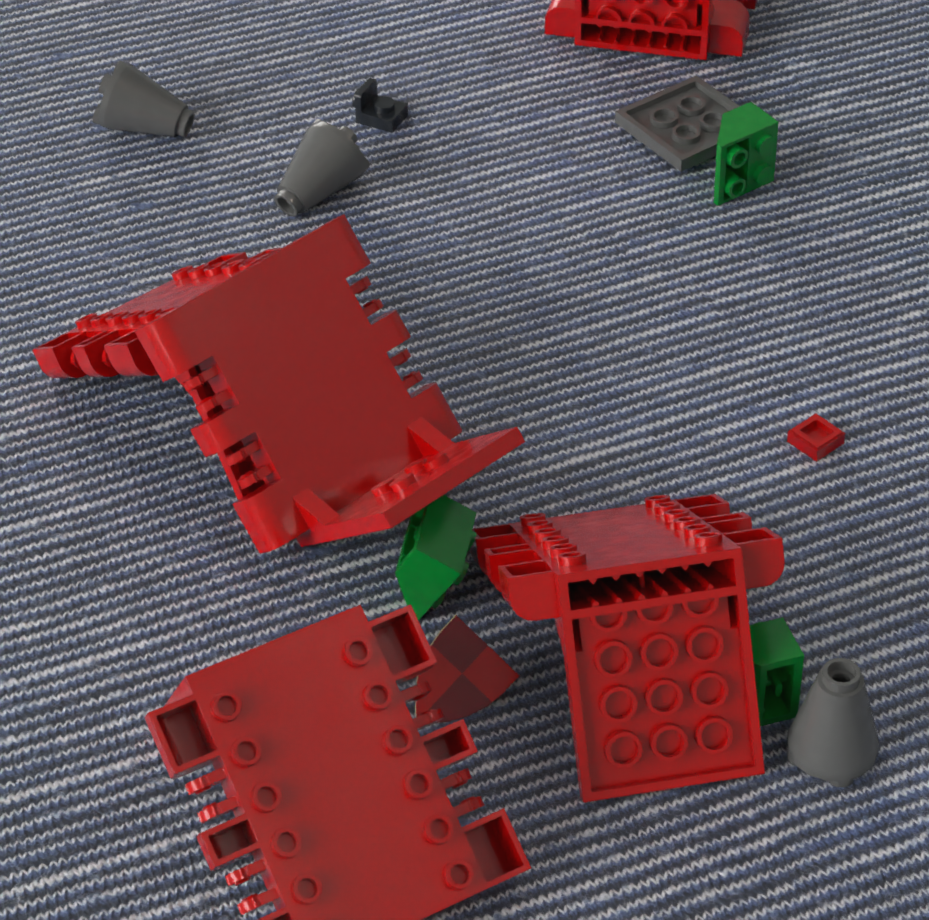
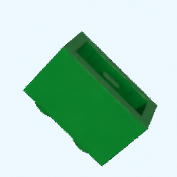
(744, 152)
(434, 553)
(777, 670)

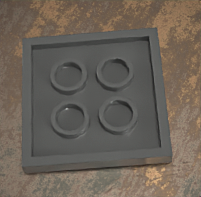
(678, 122)

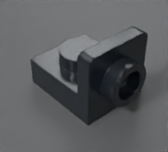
(376, 110)

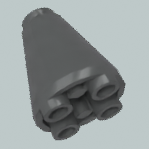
(140, 105)
(320, 167)
(835, 726)

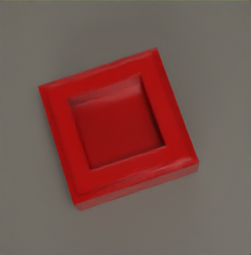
(816, 437)

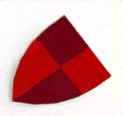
(466, 673)

